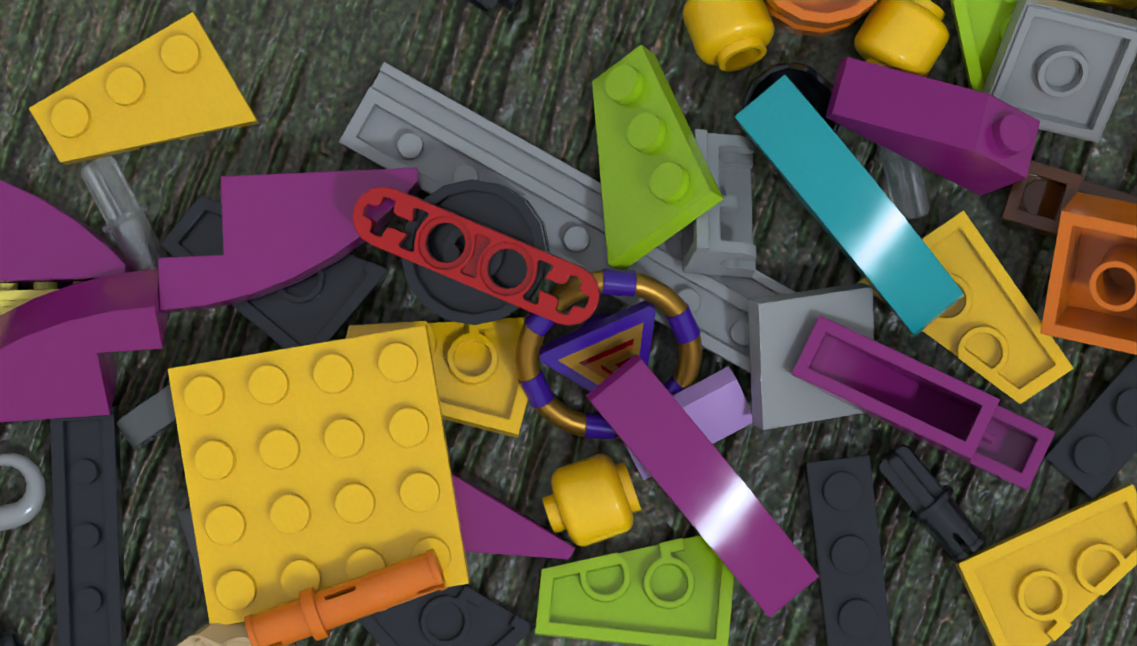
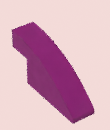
(277, 234)
(50, 244)
(63, 345)
(923, 403)
(702, 485)

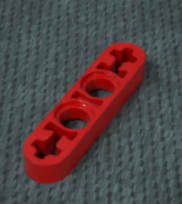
(474, 262)

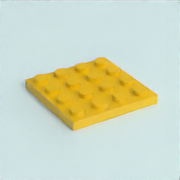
(315, 468)

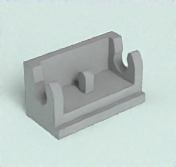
(723, 236)

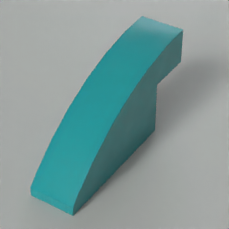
(849, 205)

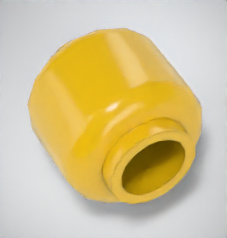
(729, 31)
(903, 35)
(592, 500)

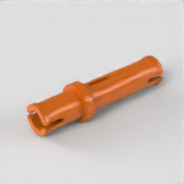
(346, 602)

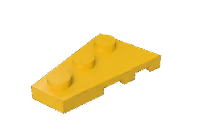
(144, 97)
(992, 322)
(472, 371)
(1051, 572)

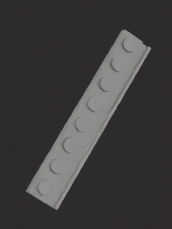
(417, 127)

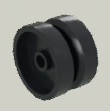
(497, 209)

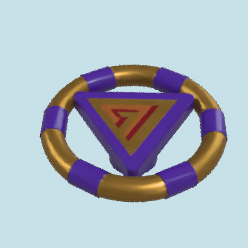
(604, 346)

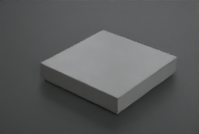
(1063, 65)
(777, 337)

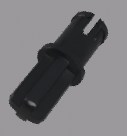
(930, 502)

